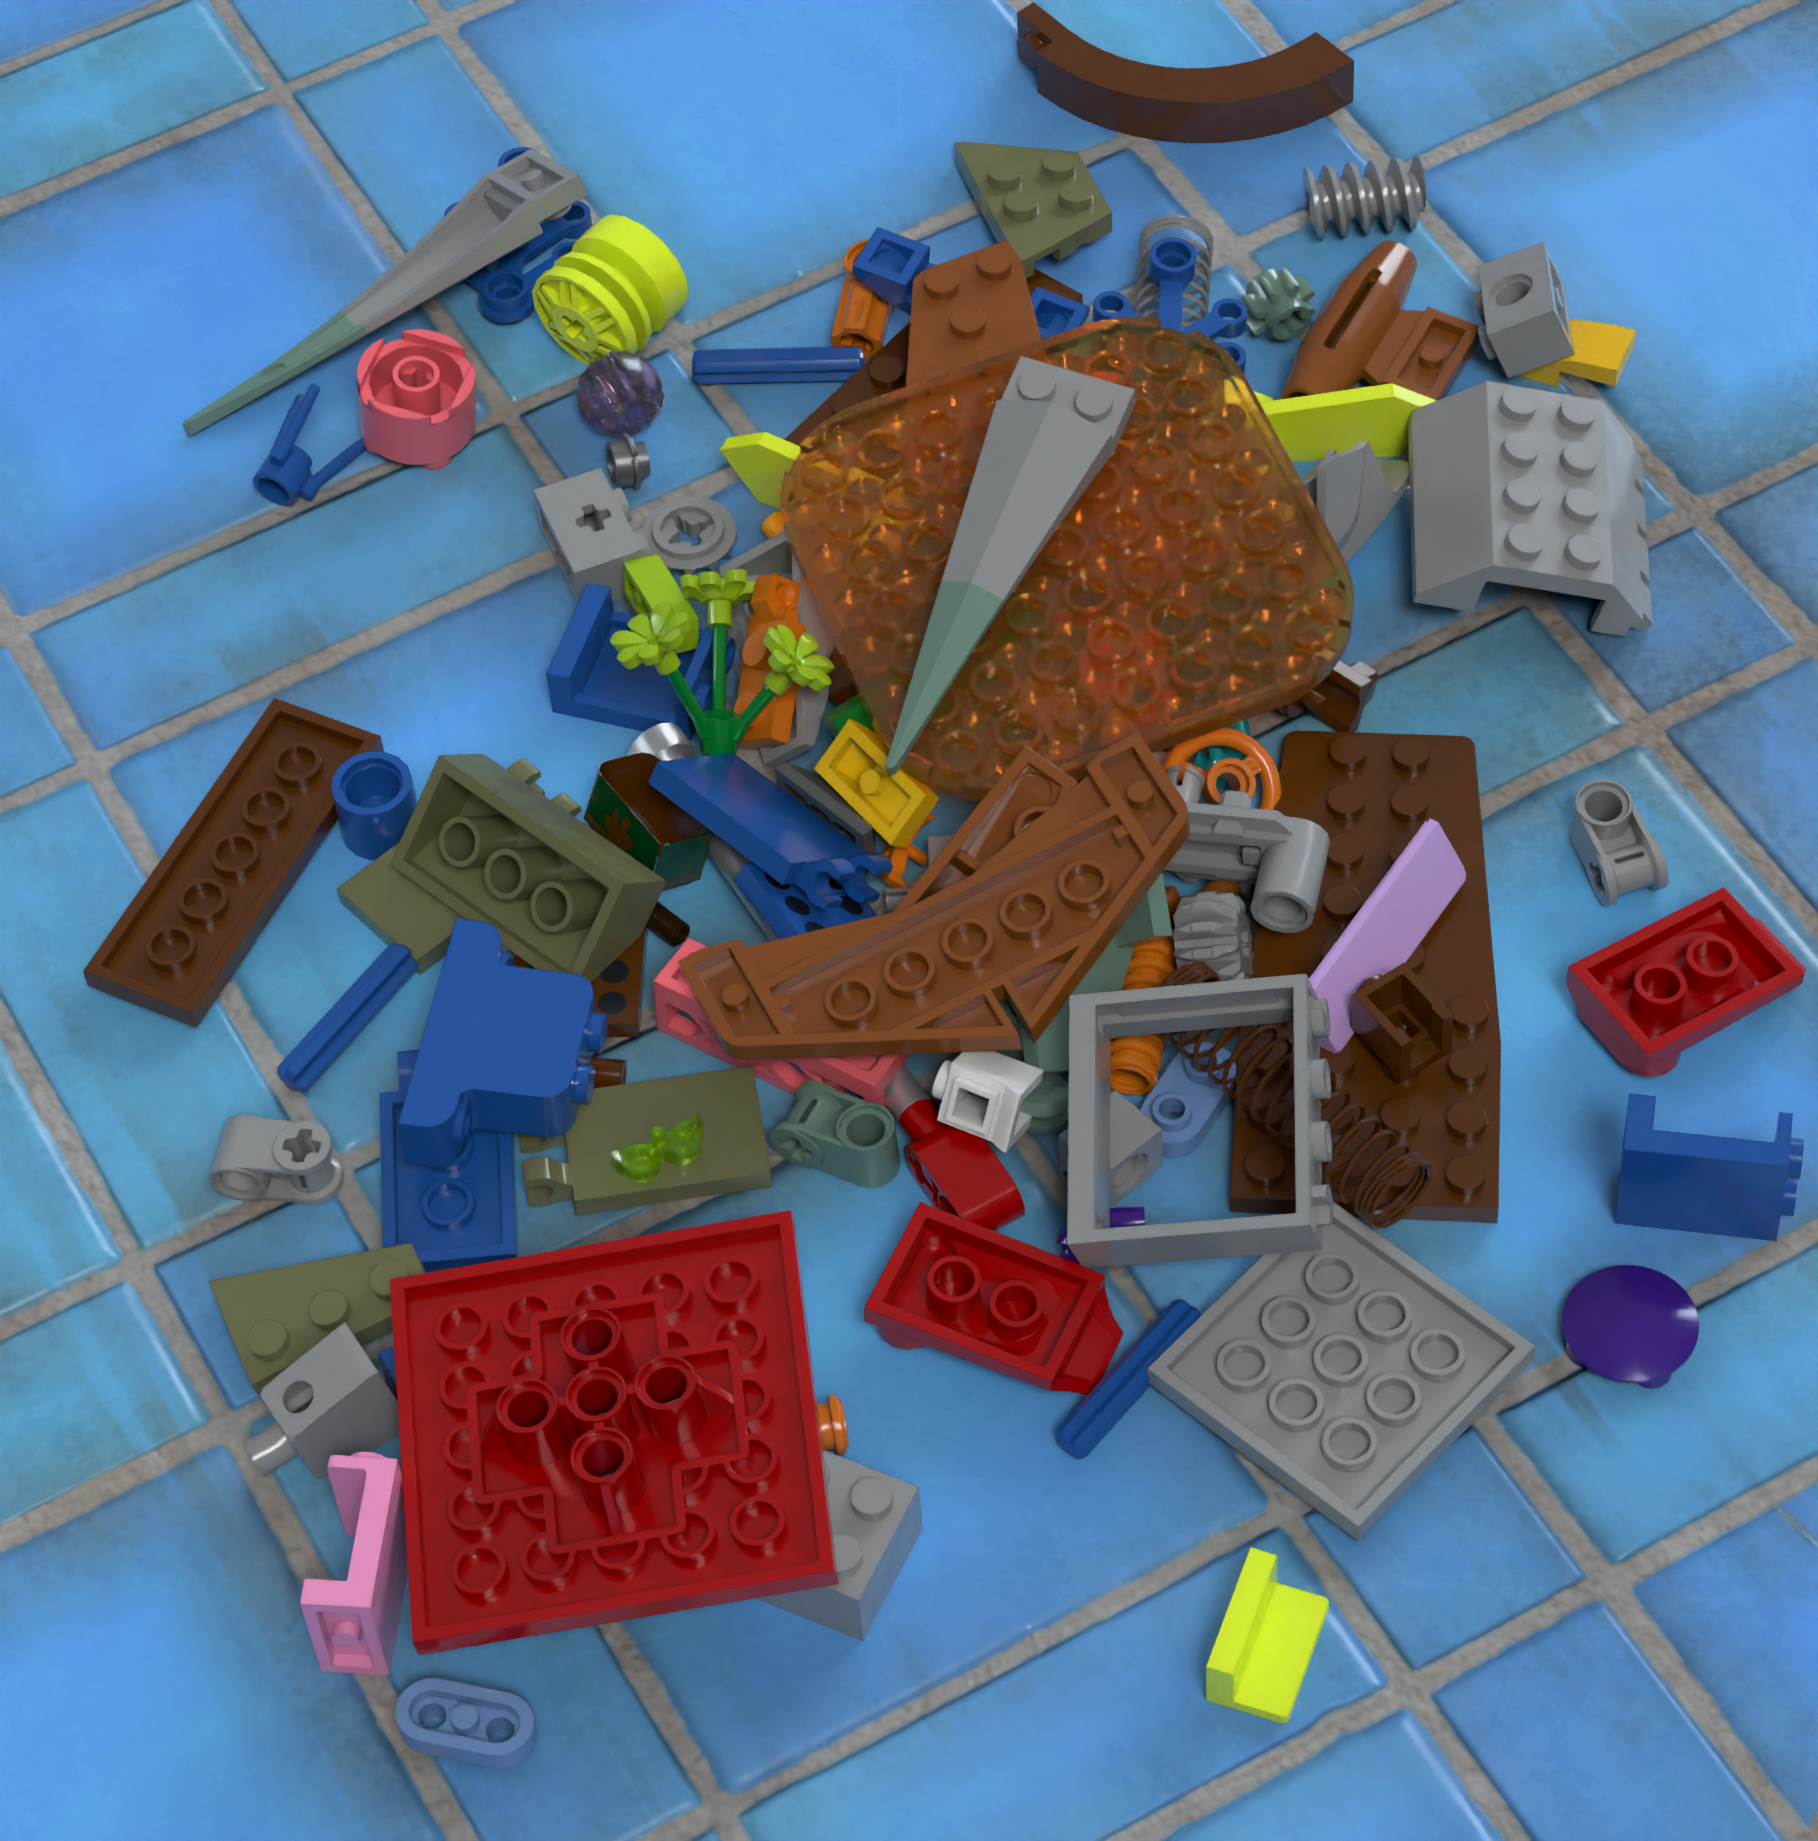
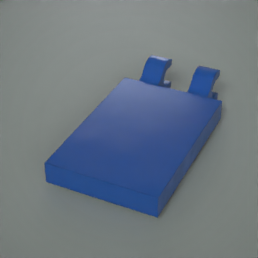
(769, 827)
(453, 1210)

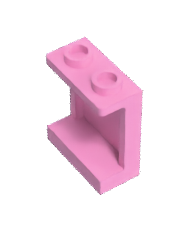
(358, 1619)

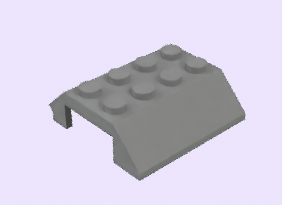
(1528, 497)

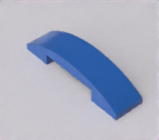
(893, 261)

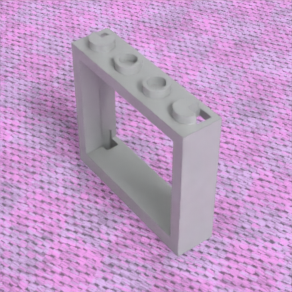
(1178, 1008)

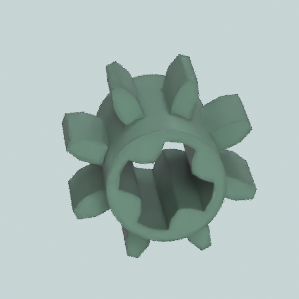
(1278, 304)

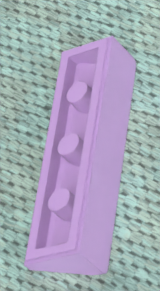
(1388, 925)

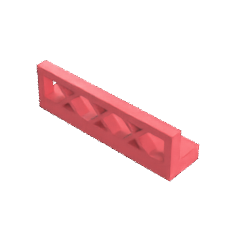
(860, 1074)

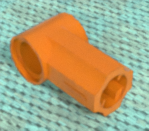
(861, 312)

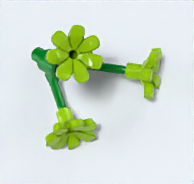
(657, 638)

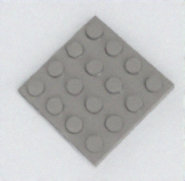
(1342, 1370)

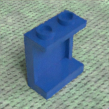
(595, 686)
(1705, 1179)

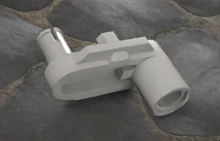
(1253, 847)

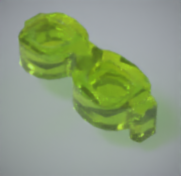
(677, 1146)

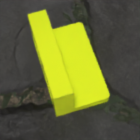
(1264, 1642)

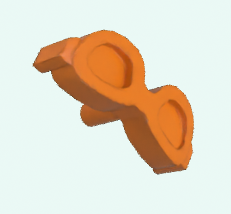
(899, 856)

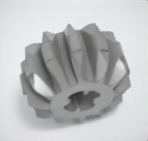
(1215, 931)

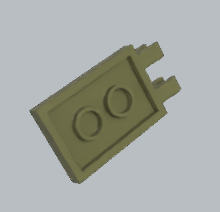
(403, 910)
(622, 1115)

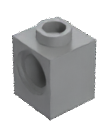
(1133, 1148)

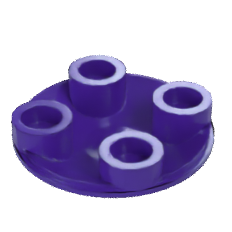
(1630, 1325)

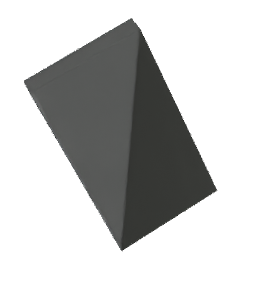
(826, 803)

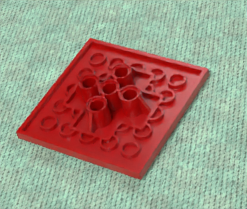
(706, 1491)

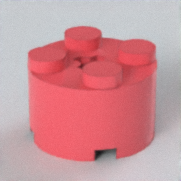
(416, 398)

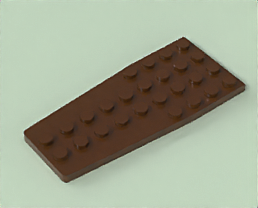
(1372, 801)

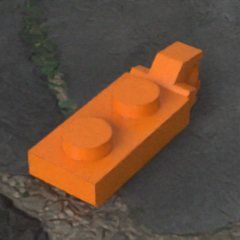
(773, 604)

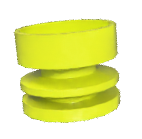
(610, 290)

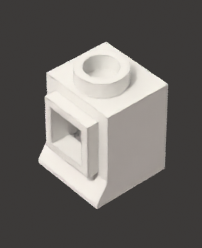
(992, 1076)

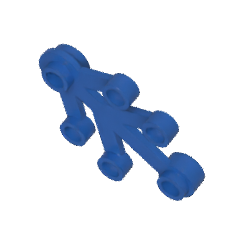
(1172, 268)
(508, 292)

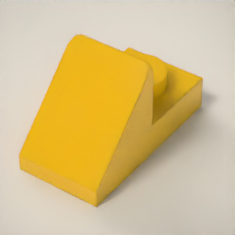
(859, 774)

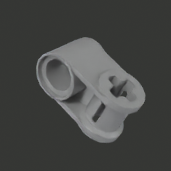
(1617, 852)
(268, 1158)

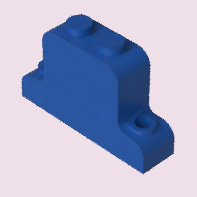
(498, 1050)

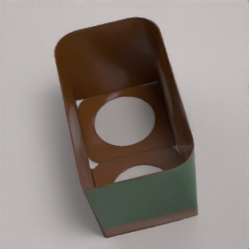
(643, 820)

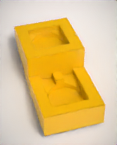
(1599, 354)

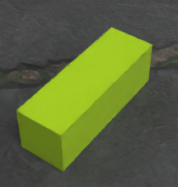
(649, 583)

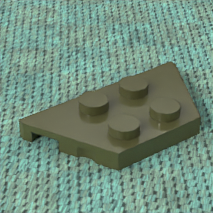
(1034, 198)

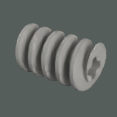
(1365, 197)

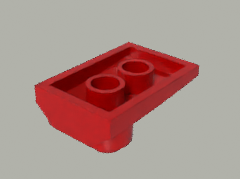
(1680, 981)
(995, 1304)

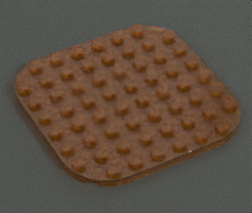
(1159, 607)

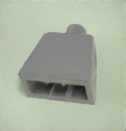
(325, 1407)

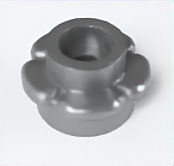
(627, 462)

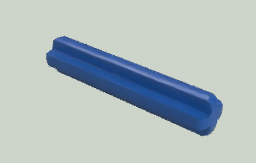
(776, 364)
(347, 1018)
(1123, 1382)

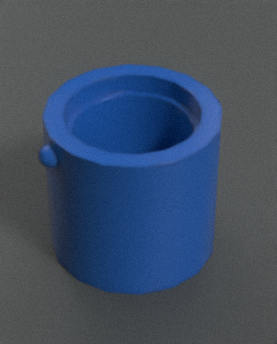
(373, 802)

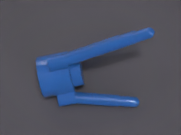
(287, 467)

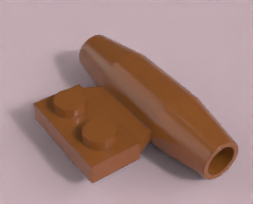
(1372, 337)

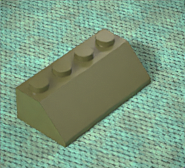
(525, 868)

